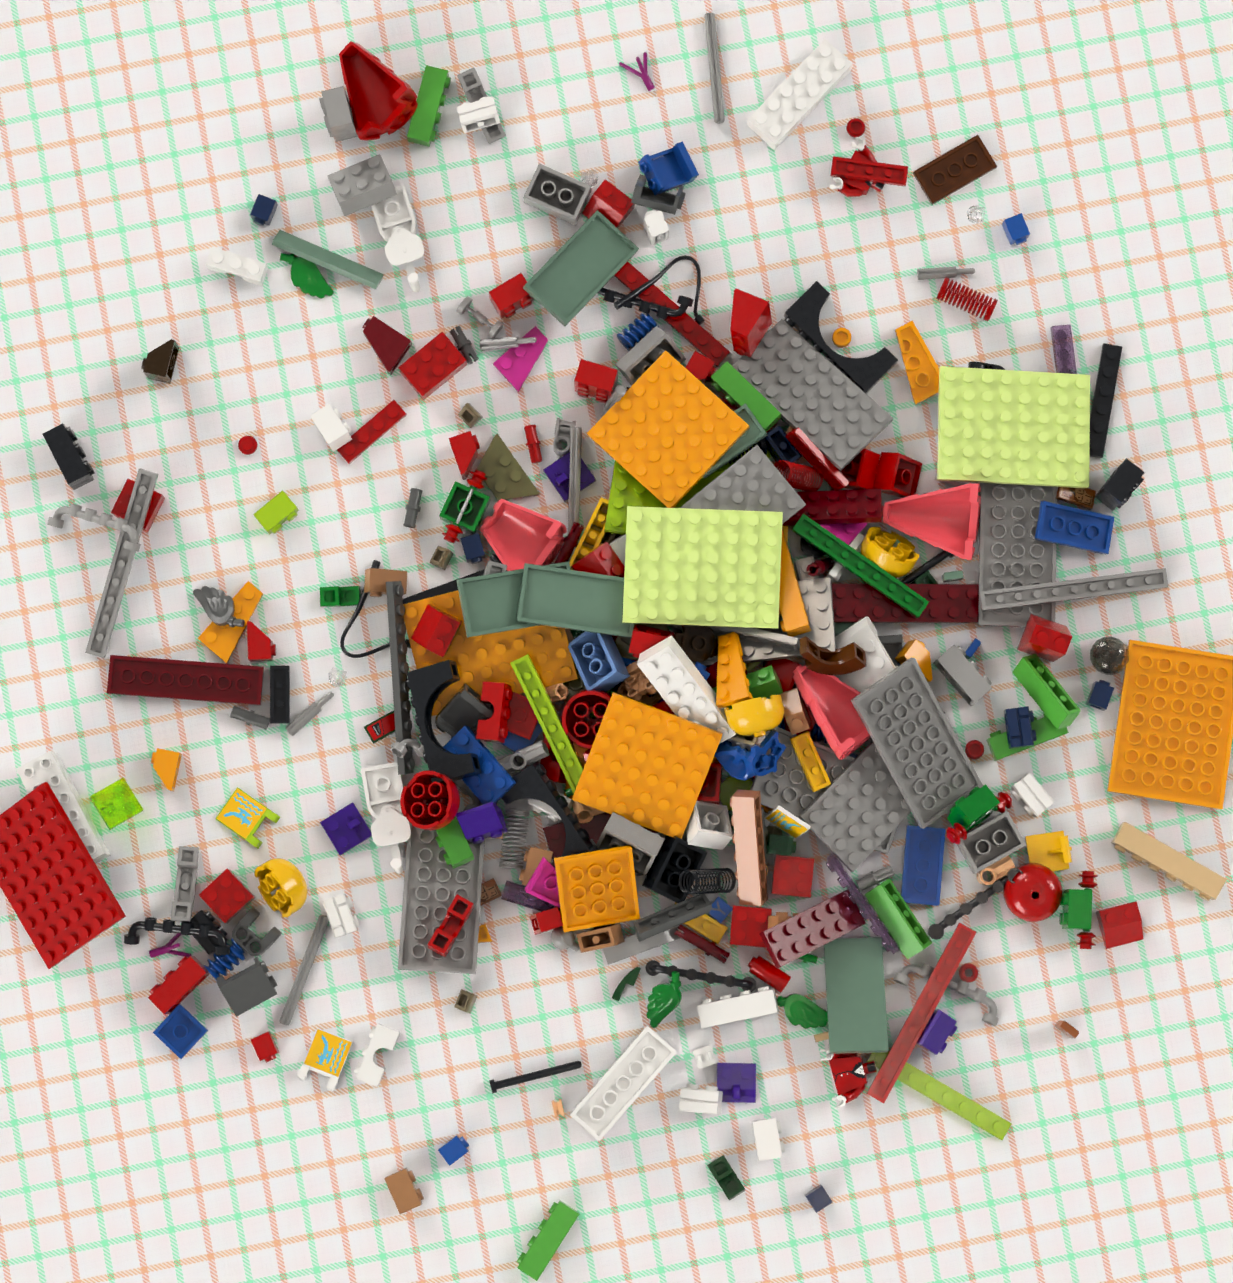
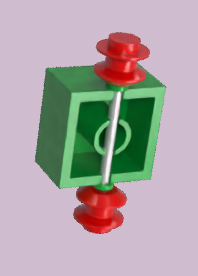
(465, 507)
(973, 810)
(1078, 909)

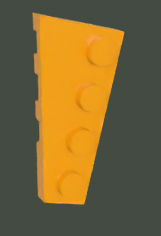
(918, 363)
(224, 639)
(731, 676)

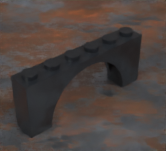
(805, 318)
(425, 688)
(535, 784)

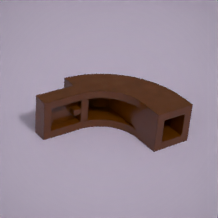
(827, 662)

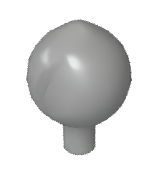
(564, 940)

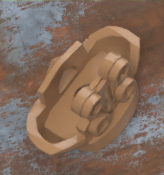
(638, 686)

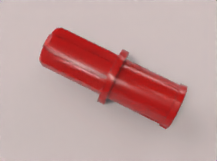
(533, 443)

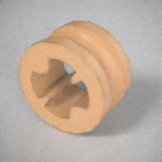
(558, 1108)

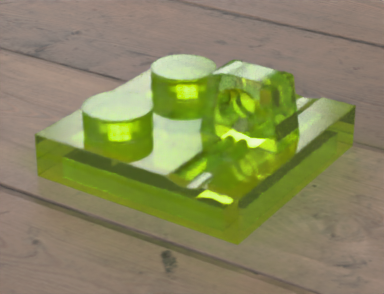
(116, 803)

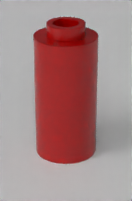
(768, 973)

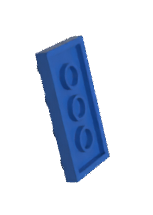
(1074, 527)
(493, 780)
(923, 865)

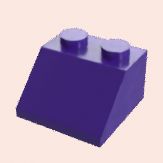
(482, 823)
(937, 1031)

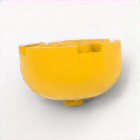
(879, 549)
(755, 715)
(292, 886)

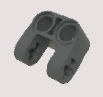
(250, 937)

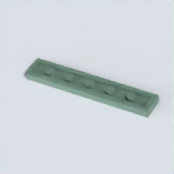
(327, 259)

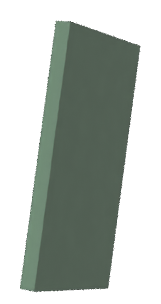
(581, 268)
(573, 600)
(492, 601)
(855, 996)

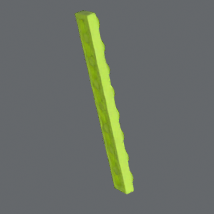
(548, 719)
(948, 1098)

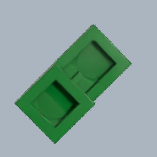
(339, 596)

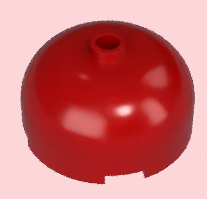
(576, 716)
(430, 803)
(1019, 894)

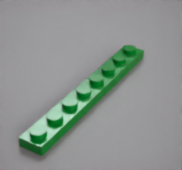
(860, 565)

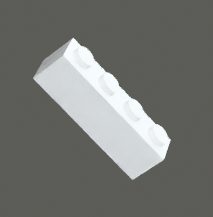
(737, 1008)

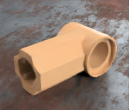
(557, 692)
(584, 812)
(997, 870)

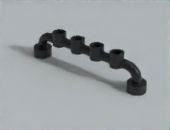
(646, 306)
(186, 928)
(936, 931)
(748, 983)

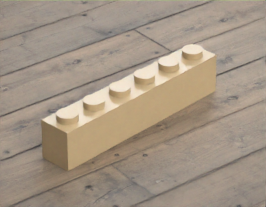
(1169, 861)

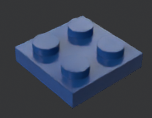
(180, 1031)

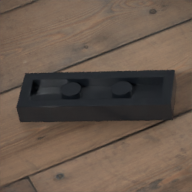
(279, 694)

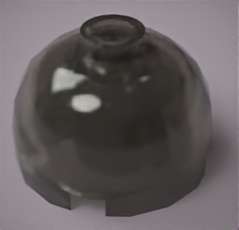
(1114, 661)

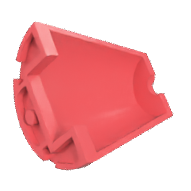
(522, 535)

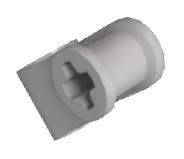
(562, 434)

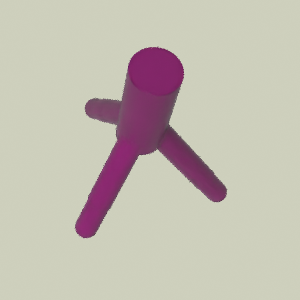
(644, 73)
(168, 948)

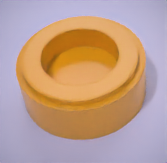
(841, 337)

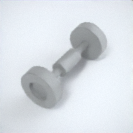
(481, 318)

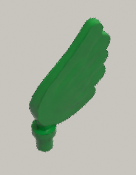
(307, 276)
(664, 1000)
(803, 1011)

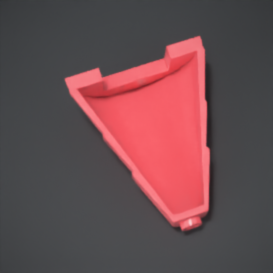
(939, 517)
(832, 710)

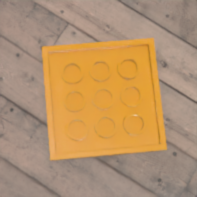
(597, 888)

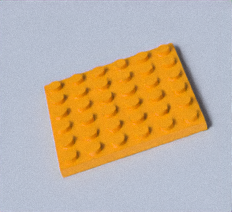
(668, 430)
(647, 766)

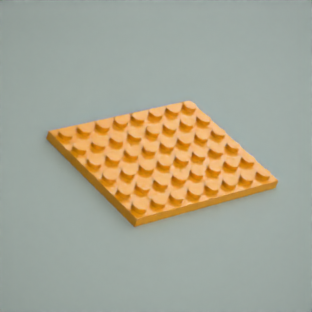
(490, 655)
(1174, 725)

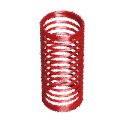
(943, 290)
(794, 467)

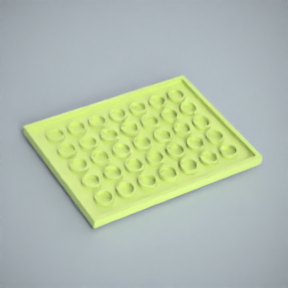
(1013, 427)
(702, 567)

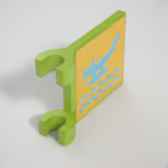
(244, 816)

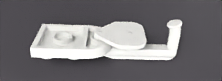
(398, 229)
(383, 797)

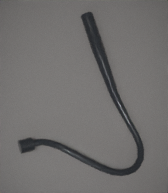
(632, 295)
(375, 564)

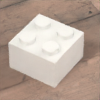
(709, 826)

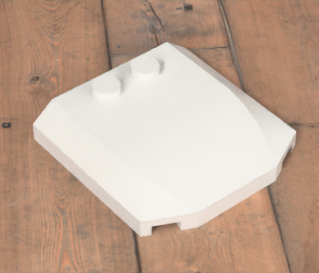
(877, 659)

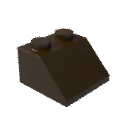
(161, 362)

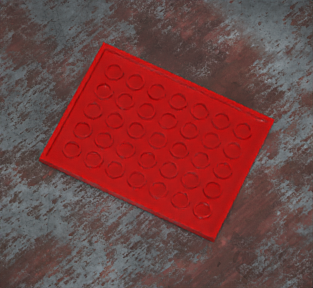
(52, 878)

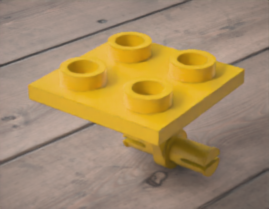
(1049, 850)

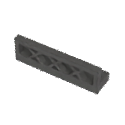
(672, 916)

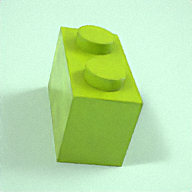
(276, 512)

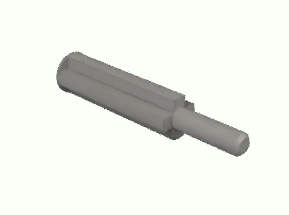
(942, 272)
(504, 342)
(617, 394)
(307, 715)

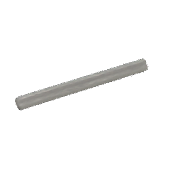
(714, 67)
(574, 476)
(304, 970)

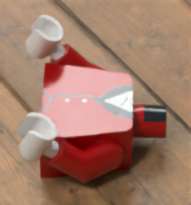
(853, 187)
(848, 1074)

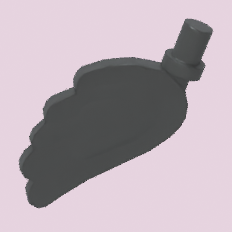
(218, 606)

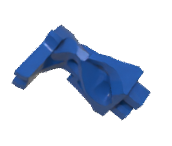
(746, 764)

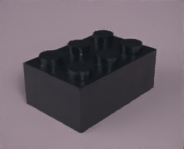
(69, 456)
(1120, 485)
(668, 864)

